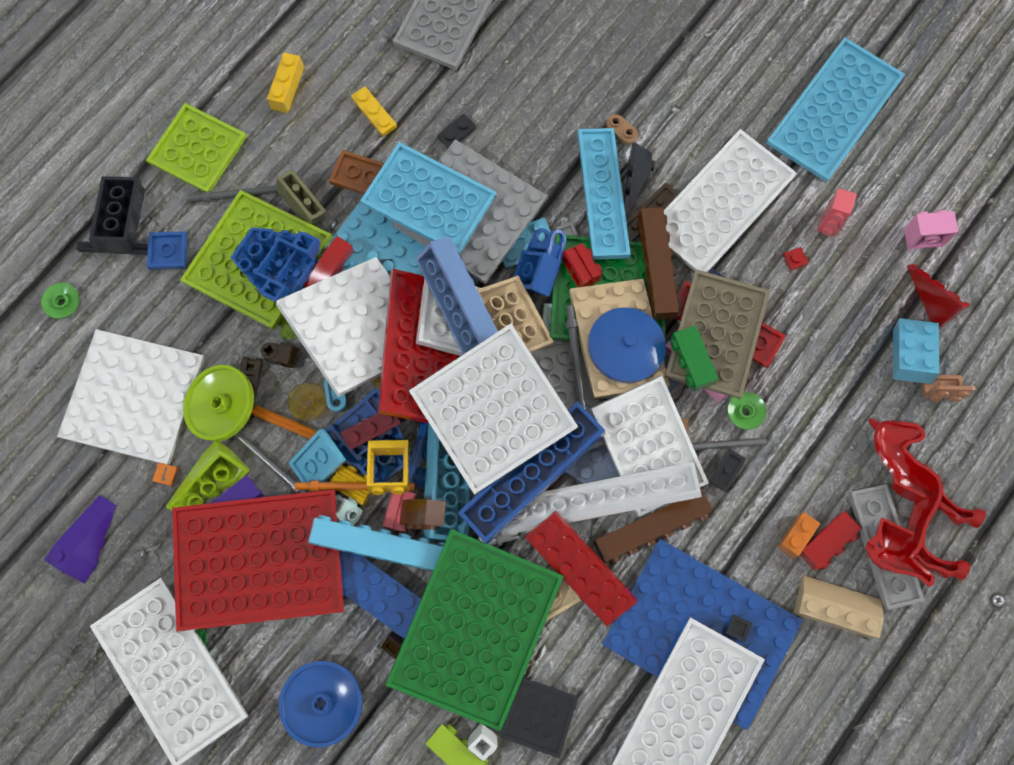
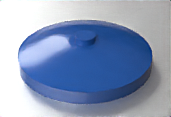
(626, 345)
(320, 704)

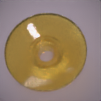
(303, 393)

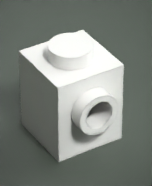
(482, 742)

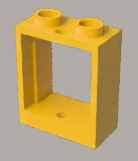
(388, 447)

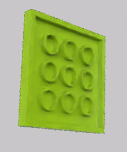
(196, 148)

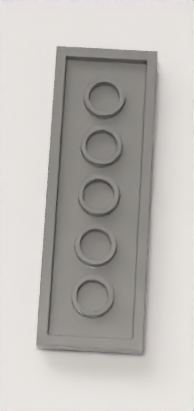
(869, 507)

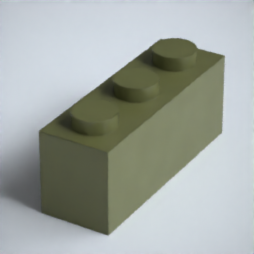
(300, 198)

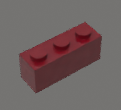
(369, 428)

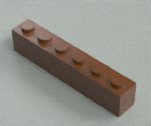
(658, 264)
(653, 526)

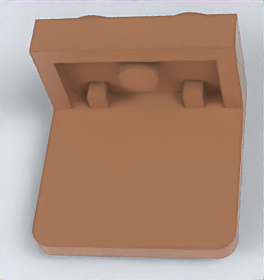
(947, 387)

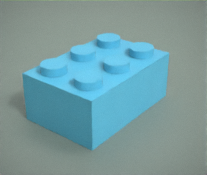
(916, 351)

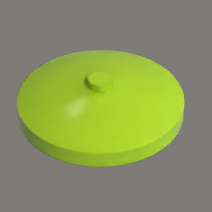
(218, 403)

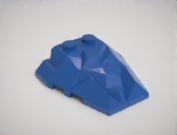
(276, 260)
(385, 465)

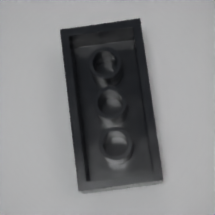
(117, 214)

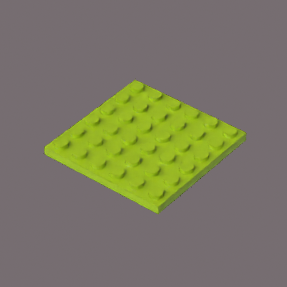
(221, 279)

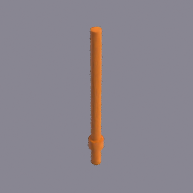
(316, 485)

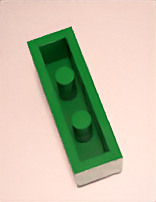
(693, 358)

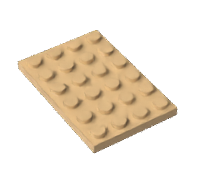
(588, 306)

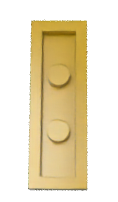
(373, 111)

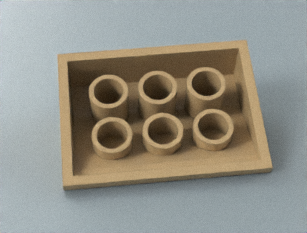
(511, 304)

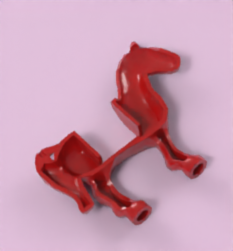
(901, 548)

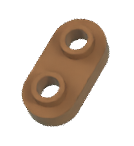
(621, 129)

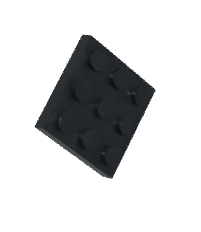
(539, 717)

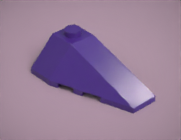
(80, 545)

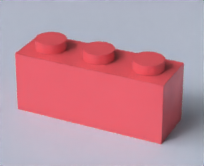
(836, 212)

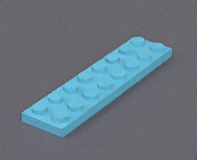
(603, 194)

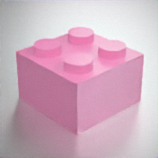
(931, 229)

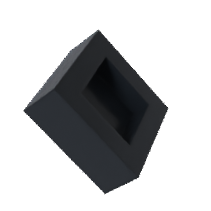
(738, 628)

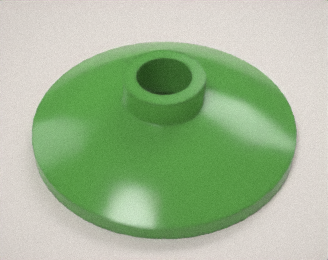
(55, 295)
(751, 403)

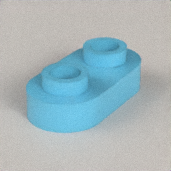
(331, 397)

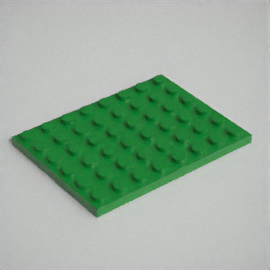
(474, 630)

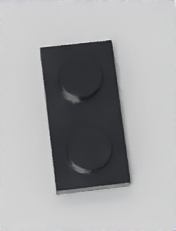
(457, 130)
(727, 470)

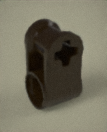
(283, 354)

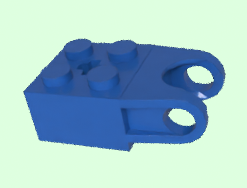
(541, 262)

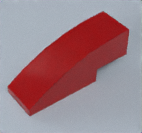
(331, 261)

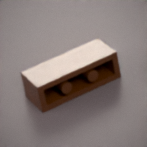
(422, 514)

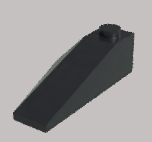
(638, 172)

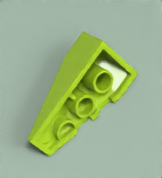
(210, 475)

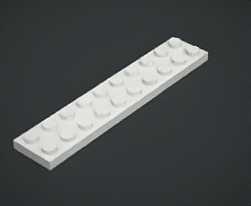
(611, 496)

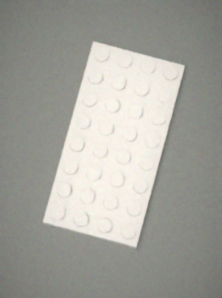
(724, 201)
(168, 673)
(691, 701)

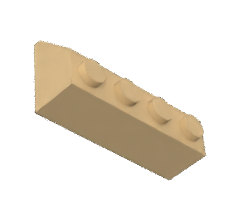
(839, 607)

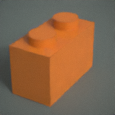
(798, 535)

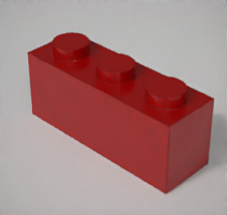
(830, 541)

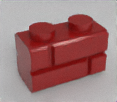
(581, 265)

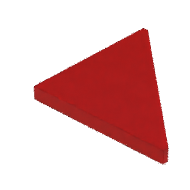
(938, 302)

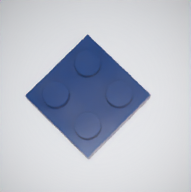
(167, 250)

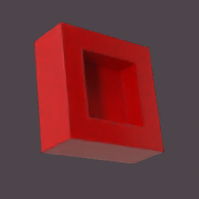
(795, 259)

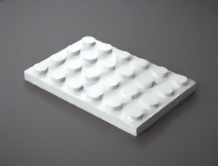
(646, 432)

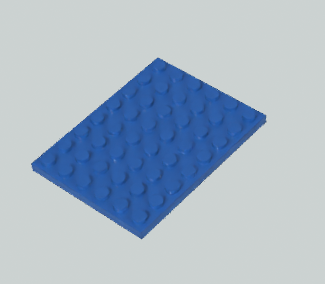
(681, 587)

